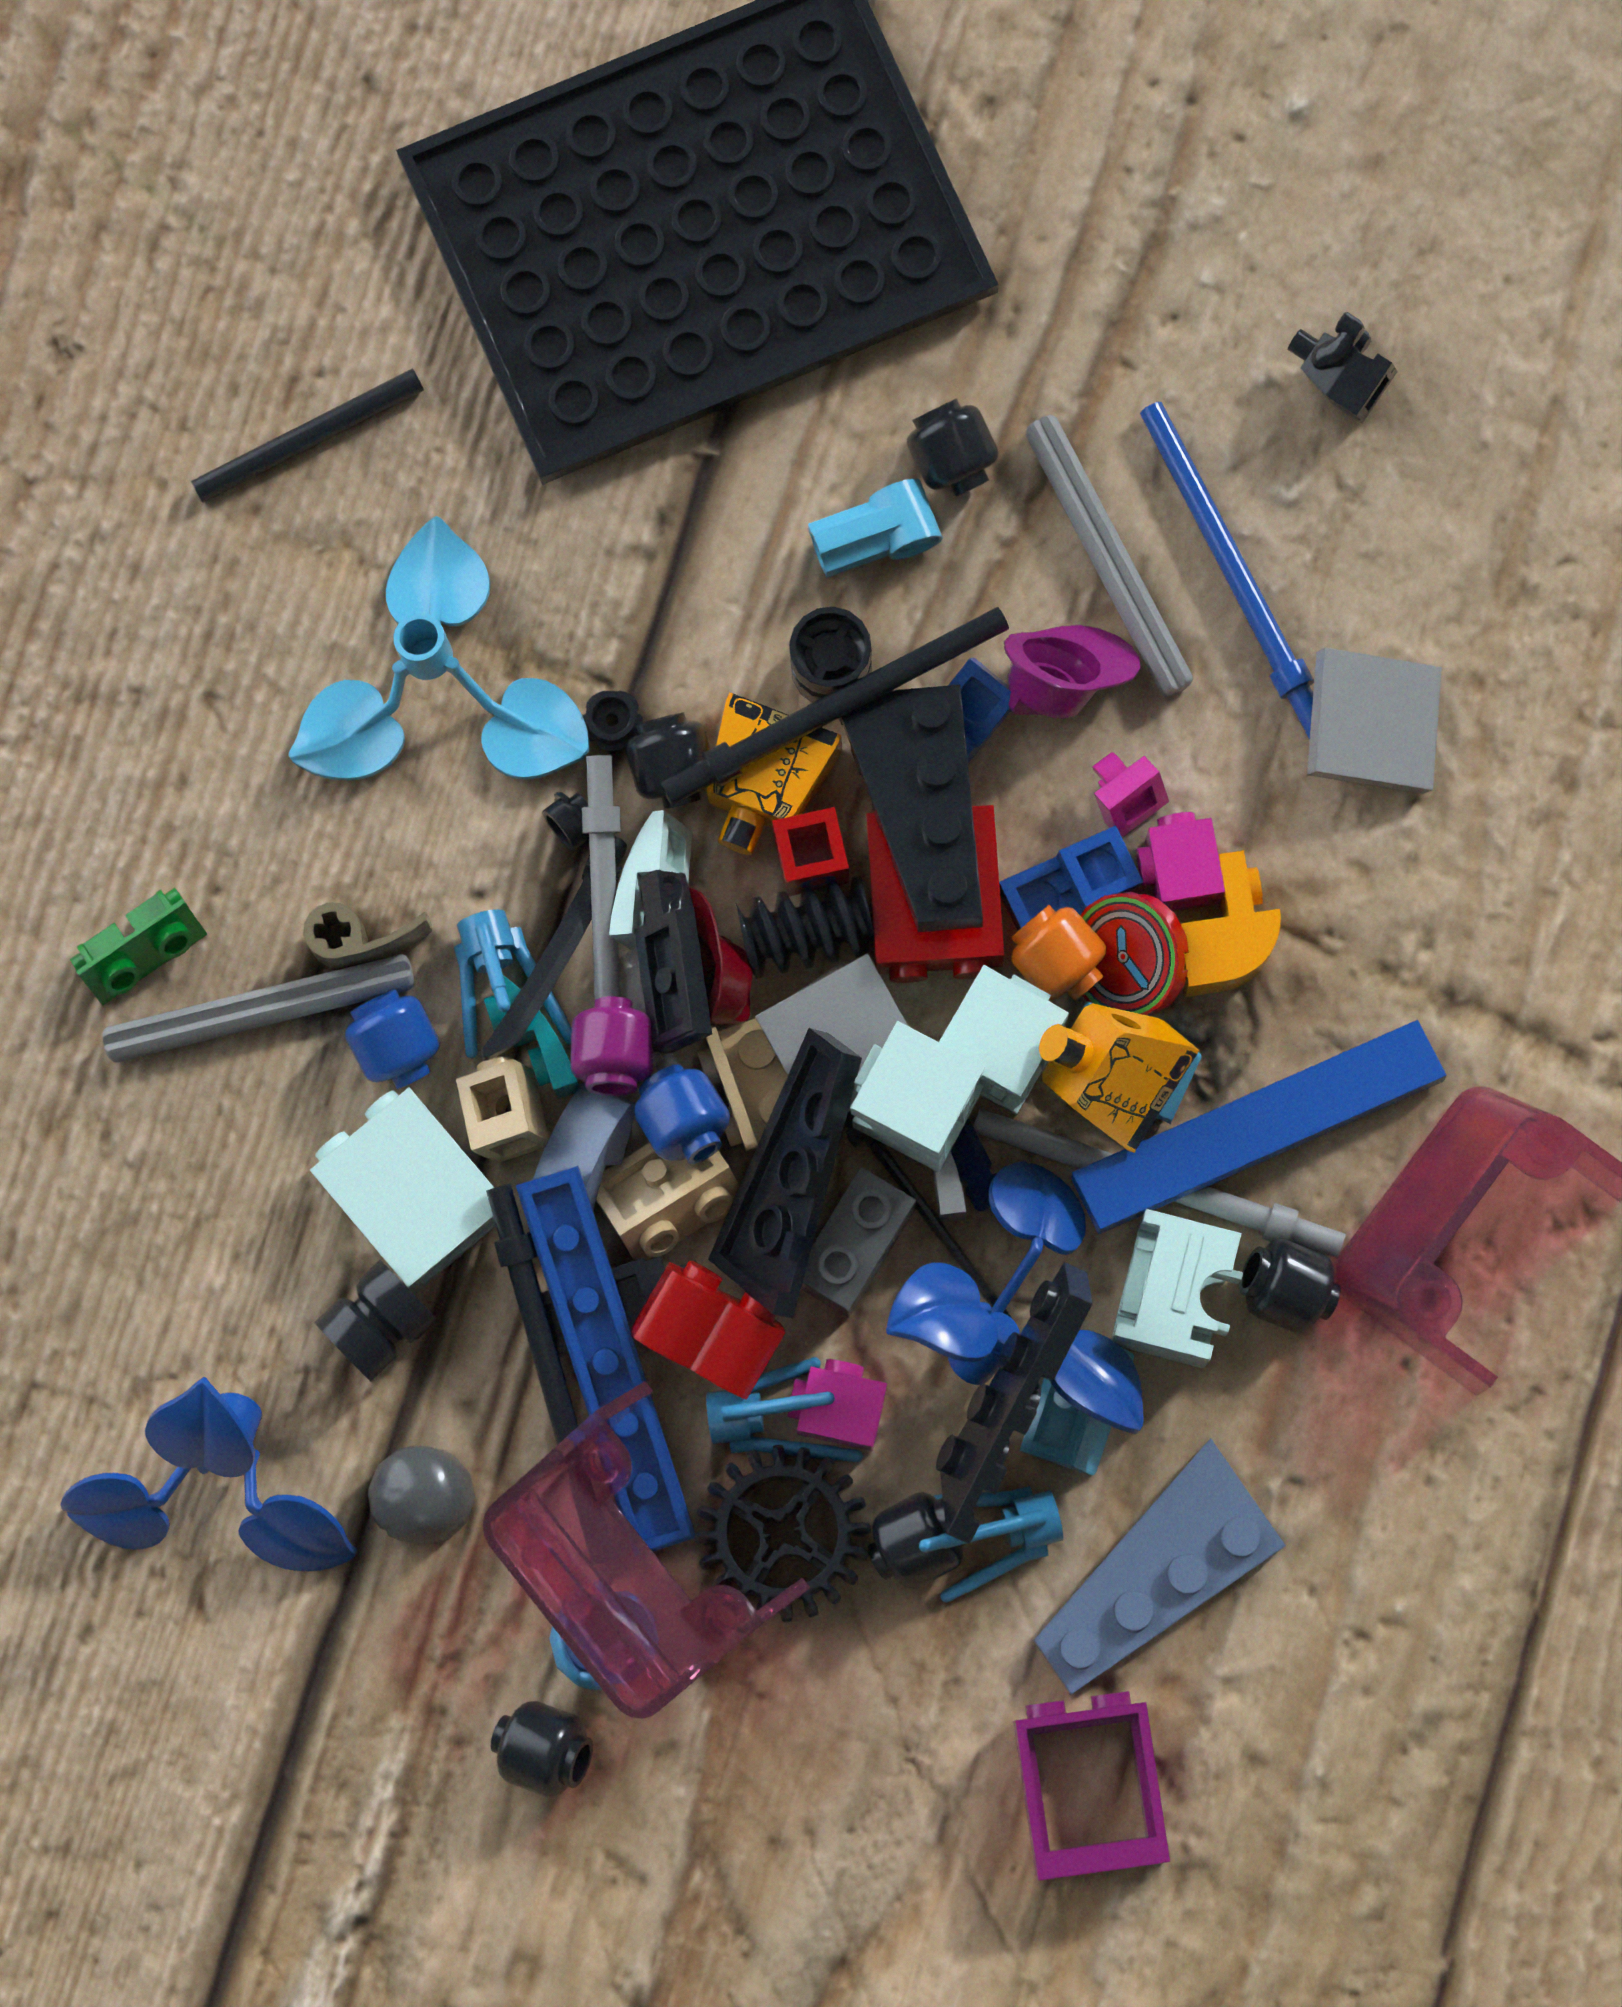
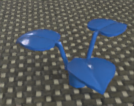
(944, 1309)
(217, 1437)

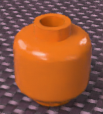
(1058, 953)

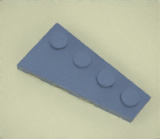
(1170, 1562)

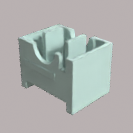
(1002, 1030)
(916, 1095)
(1163, 1286)

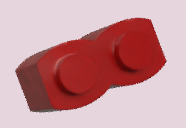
(708, 1329)

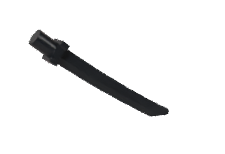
(549, 966)
(856, 1138)

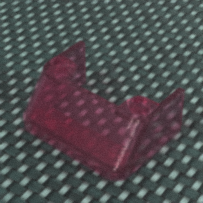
(1392, 1254)
(603, 1580)

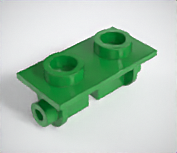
(116, 963)

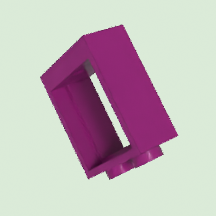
(1101, 1856)

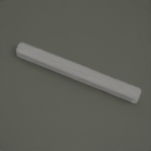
(1109, 556)
(257, 1008)

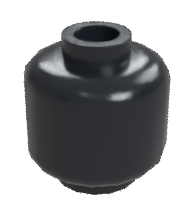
(952, 447)
(662, 750)
(1289, 1285)
(897, 1541)
(542, 1749)

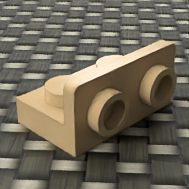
(749, 1076)
(663, 1201)

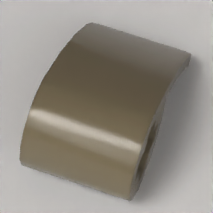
(356, 948)

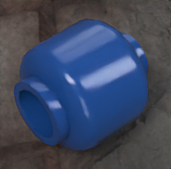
(392, 1039)
(681, 1114)

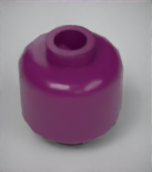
(612, 1047)

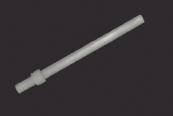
(601, 822)
(1273, 1222)

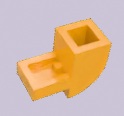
(1237, 945)

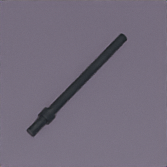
(725, 762)
(516, 1252)

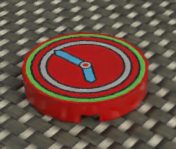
(1142, 953)

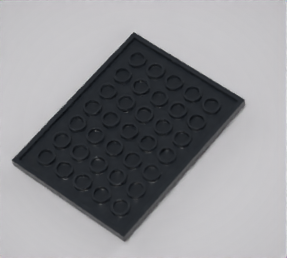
(695, 225)

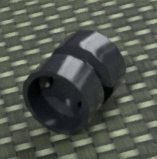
(828, 652)
(375, 1321)

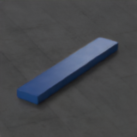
(1258, 1126)
(604, 1348)

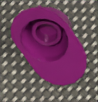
(1063, 667)

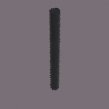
(307, 435)

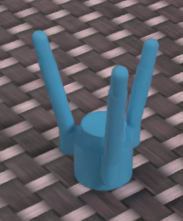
(488, 946)
(736, 1419)
(1029, 1522)

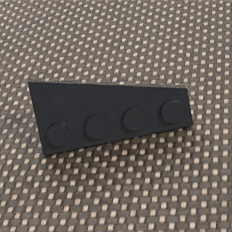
(785, 1185)

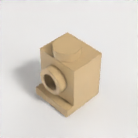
(484, 1104)

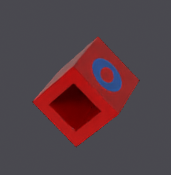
(810, 850)

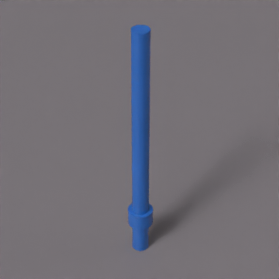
(1290, 674)

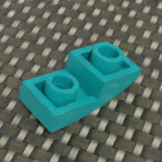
(548, 1059)

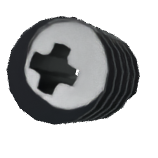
(806, 927)

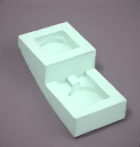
(661, 846)

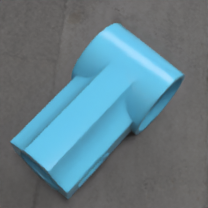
(891, 524)

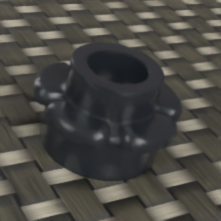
(610, 703)
(565, 819)

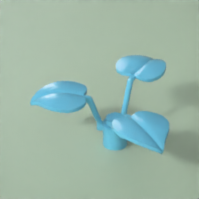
(436, 582)

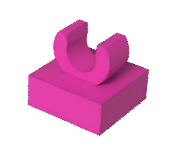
(1128, 793)

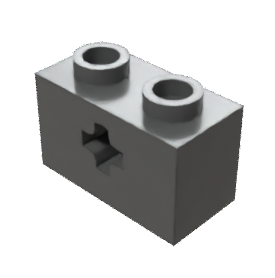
(856, 1241)

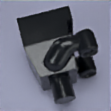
(1341, 369)

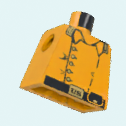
(774, 785)
(1116, 1068)

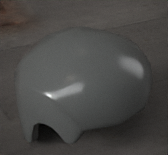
(421, 1495)

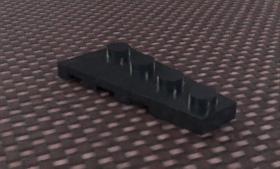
(919, 788)
(1011, 1400)

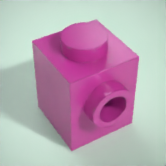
(1182, 862)
(852, 1416)

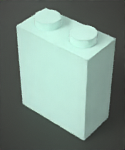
(407, 1188)

